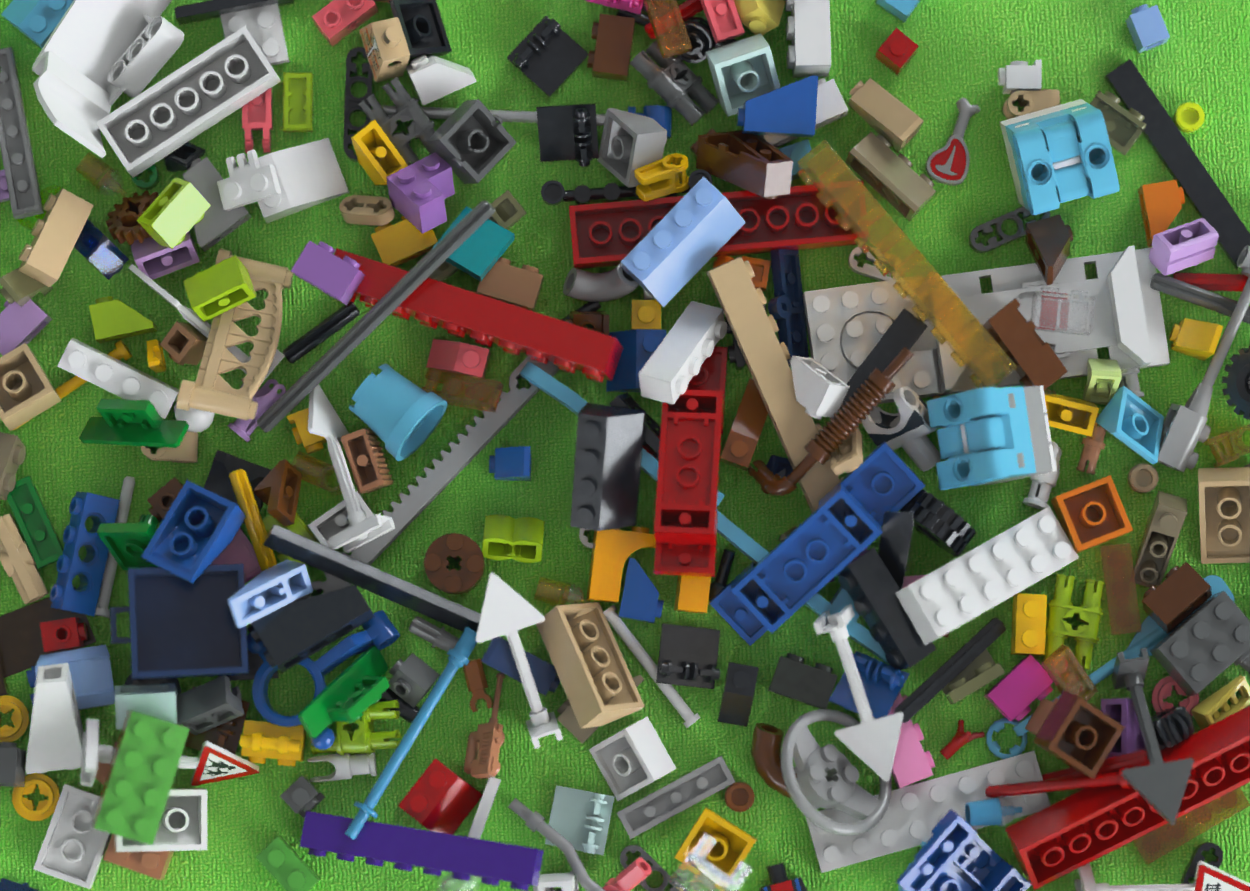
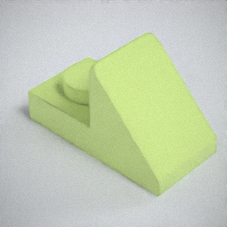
(1102, 380)

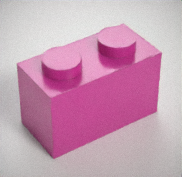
(1020, 688)

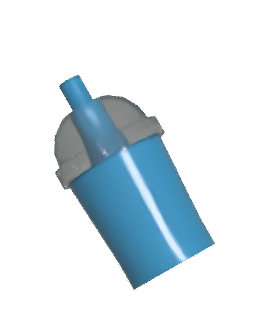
(991, 812)

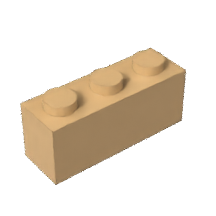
(54, 237)

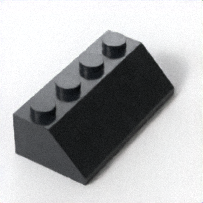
(607, 467)

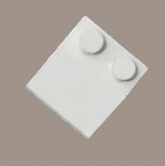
(632, 758)

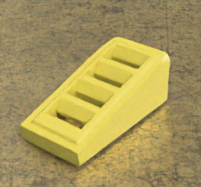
(1207, 712)

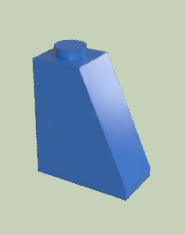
(782, 111)

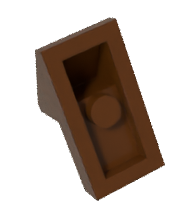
(281, 492)

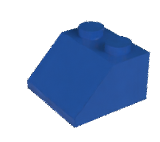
(637, 350)

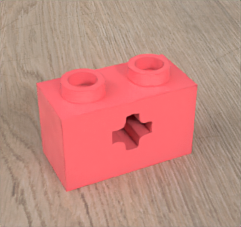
(343, 17)

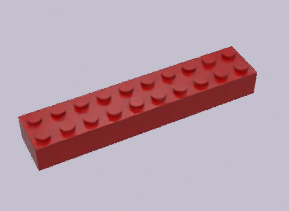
(795, 221)
(492, 322)
(1110, 817)

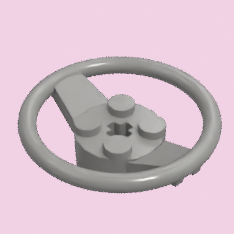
(828, 778)

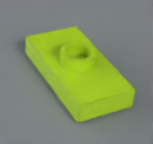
(297, 102)

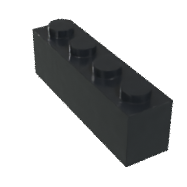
(875, 600)

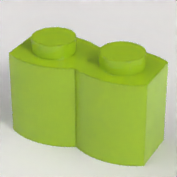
(513, 538)

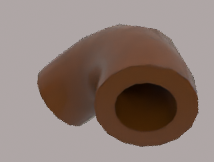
(767, 756)

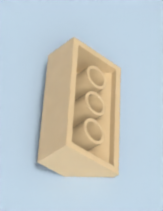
(589, 664)

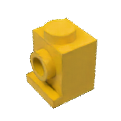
(311, 442)

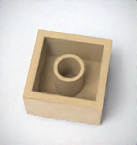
(23, 387)

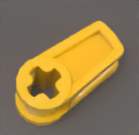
(662, 177)

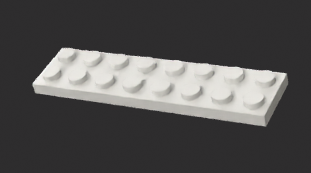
(920, 807)

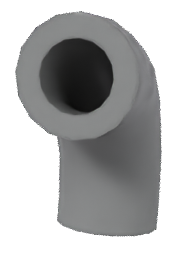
(598, 286)

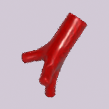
(959, 740)

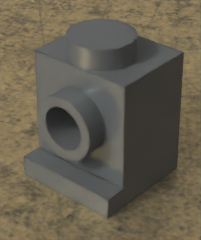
(302, 796)

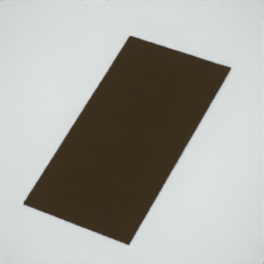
(22, 636)

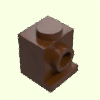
(598, 320)

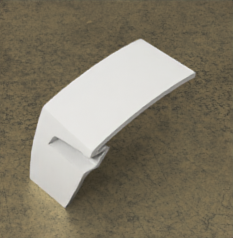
(96, 57)

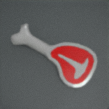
(951, 162)

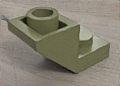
(21, 287)

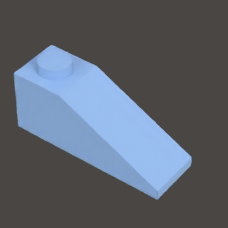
(270, 591)

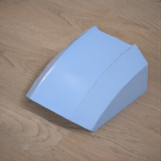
(89, 673)

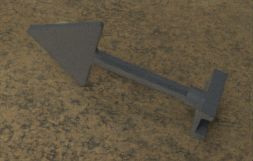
(1159, 782)

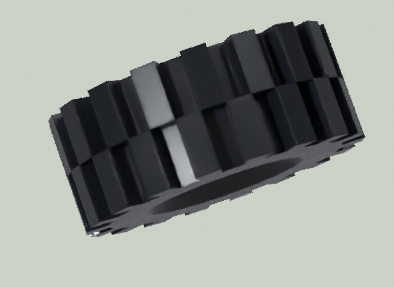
(1239, 382)
(939, 523)

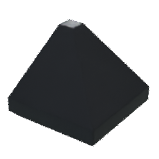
(183, 157)

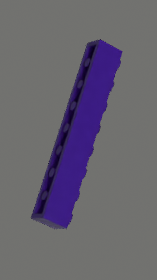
(423, 849)

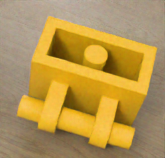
(268, 740)

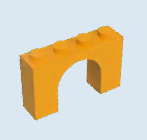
(608, 558)

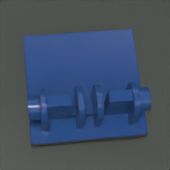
(880, 684)

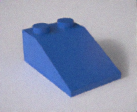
(193, 532)

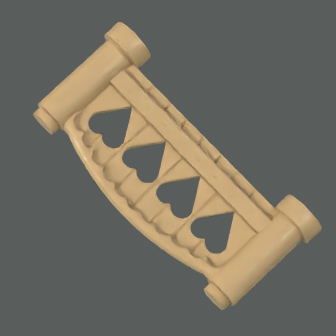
(210, 390)

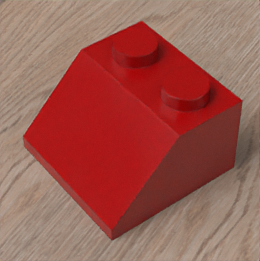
(440, 799)

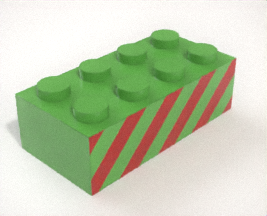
(140, 777)

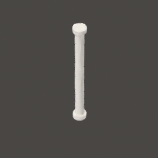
(650, 666)

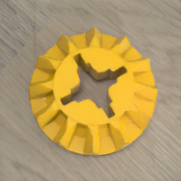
(19, 718)
(26, 807)

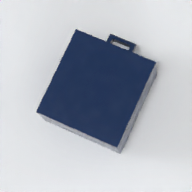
(183, 625)

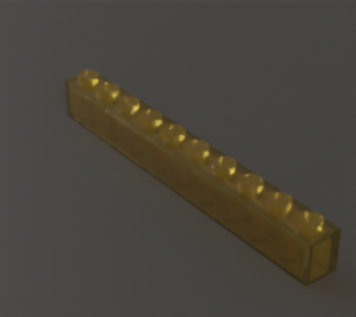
(906, 266)

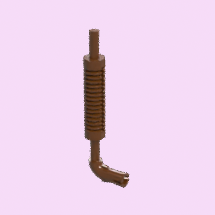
(836, 430)

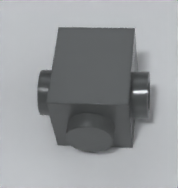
(412, 679)

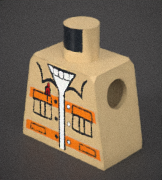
(384, 45)

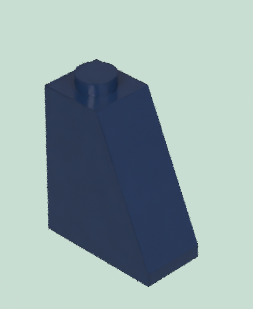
(501, 658)

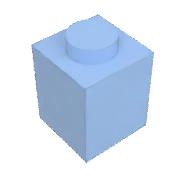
(1147, 27)

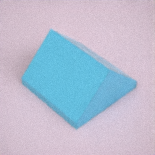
(1133, 423)

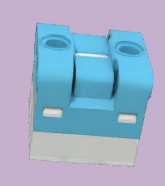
(1059, 156)

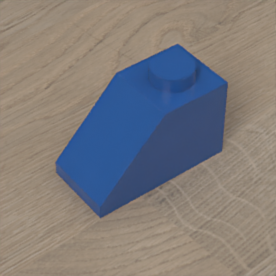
(511, 463)
(639, 596)

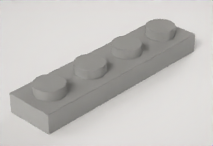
(676, 797)

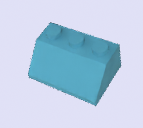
(36, 17)

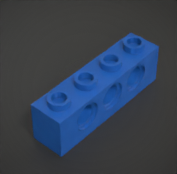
(91, 569)

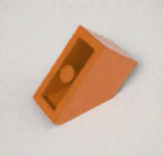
(1159, 206)

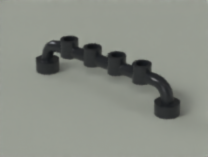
(554, 193)

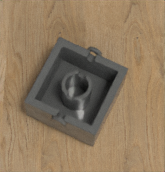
(471, 141)

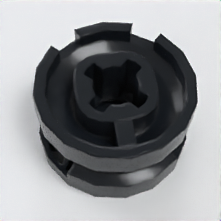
(700, 40)

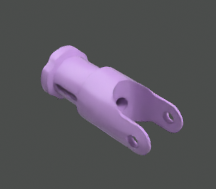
(266, 398)

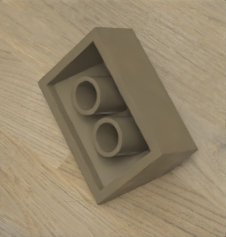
(890, 175)

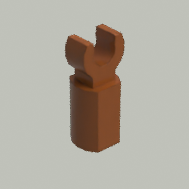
(477, 683)

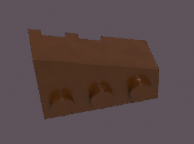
(745, 162)
(1033, 357)

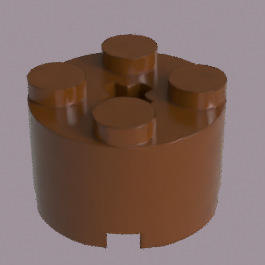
(454, 546)

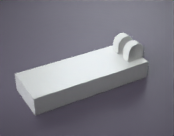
(484, 808)

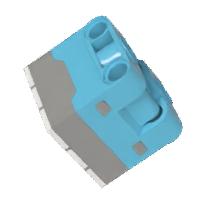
(991, 436)

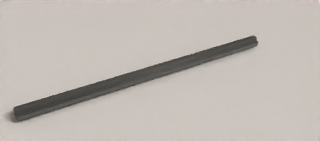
(376, 315)

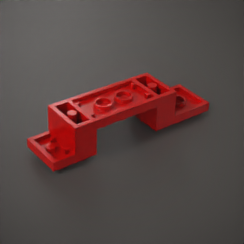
(690, 472)

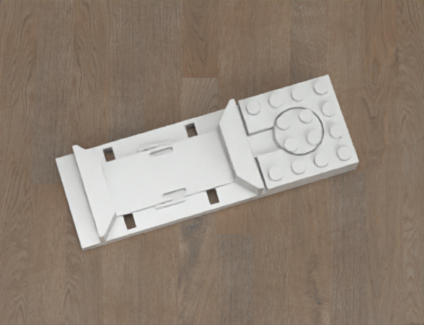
(1127, 319)

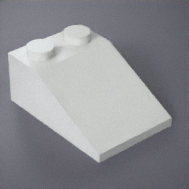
(305, 178)

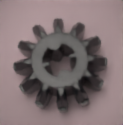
(1172, 726)

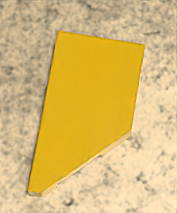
(155, 356)

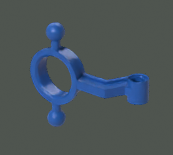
(378, 632)

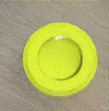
(1189, 117)

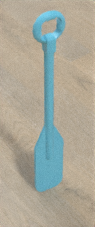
(1148, 638)

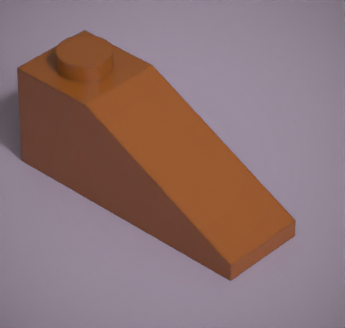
(745, 429)

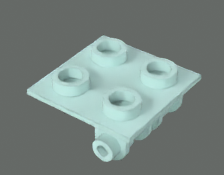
(581, 818)

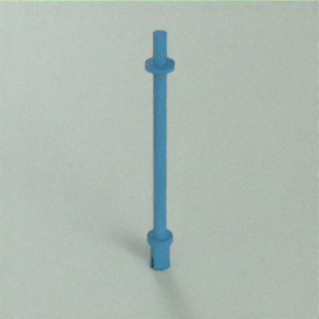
(457, 658)

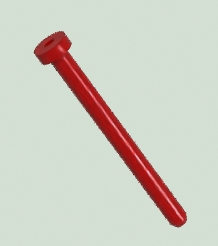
(1057, 785)

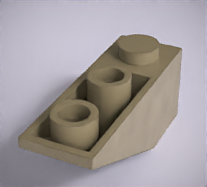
(1159, 538)

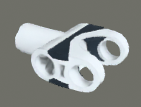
(905, 428)

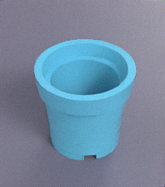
(397, 411)

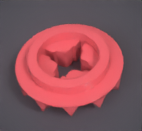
(1163, 690)

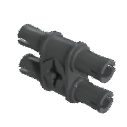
(675, 83)
(408, 109)

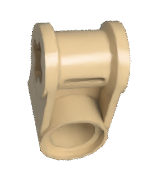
(1031, 101)
(185, 453)

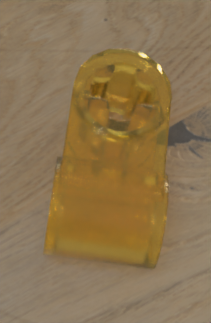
(1228, 446)

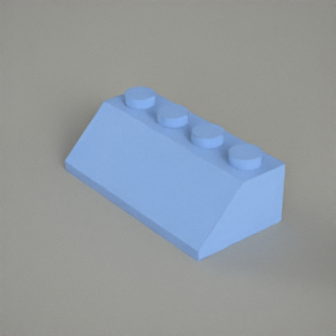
(683, 242)

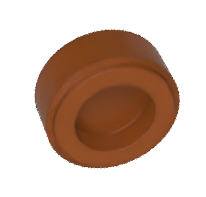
(739, 796)

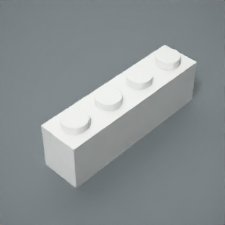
(682, 352)
(116, 376)

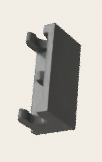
(209, 705)

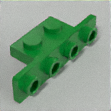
(132, 425)
(348, 694)

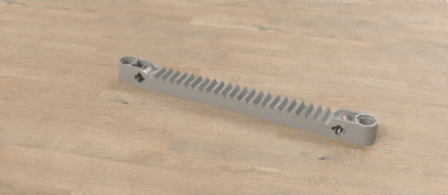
(444, 471)

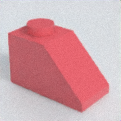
(458, 358)

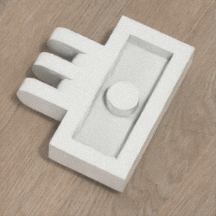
(247, 181)

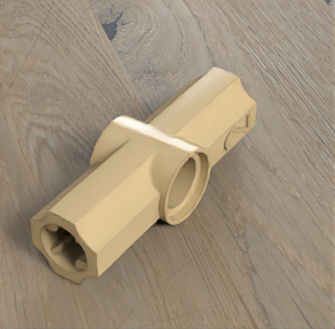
(19, 562)

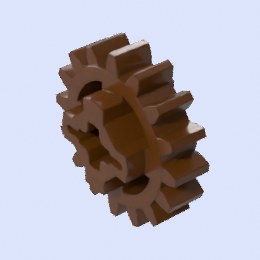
(123, 221)

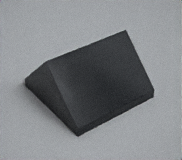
(421, 27)

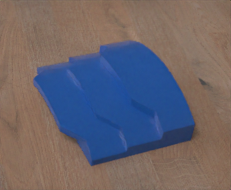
(959, 862)

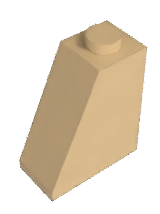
(885, 113)

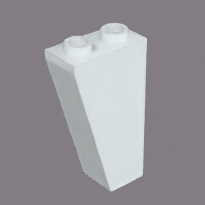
(55, 722)

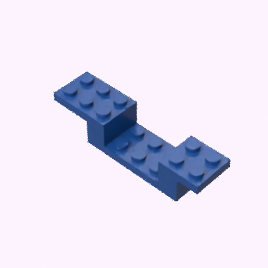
(819, 547)

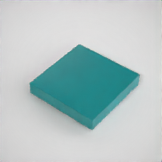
(481, 249)

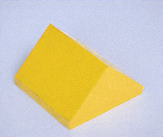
(731, 842)

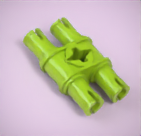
(1087, 613)
(365, 738)

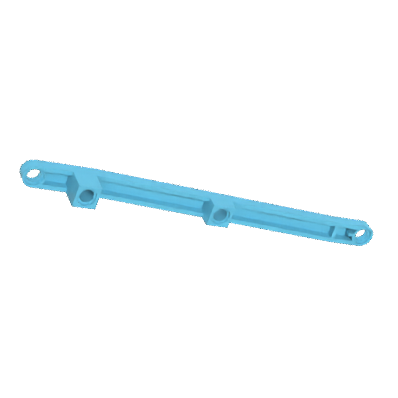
(725, 527)

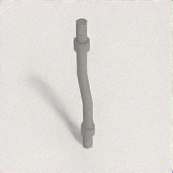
(535, 821)

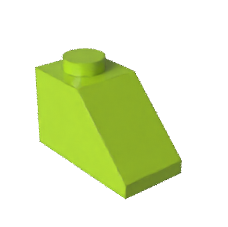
(117, 321)

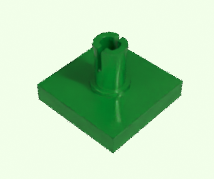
(129, 541)

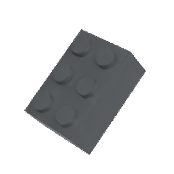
(1204, 644)

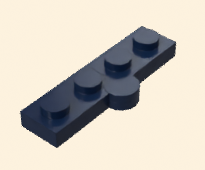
(788, 302)

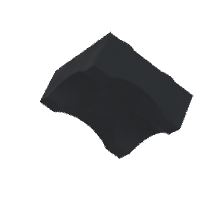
(219, 481)

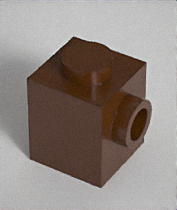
(164, 498)

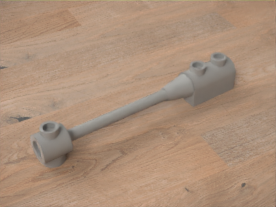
(1187, 423)

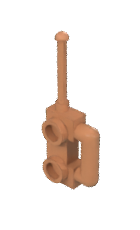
(485, 743)

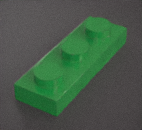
(34, 523)

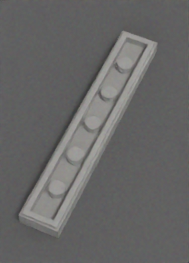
(16, 143)

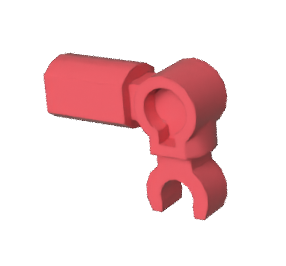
(629, 877)

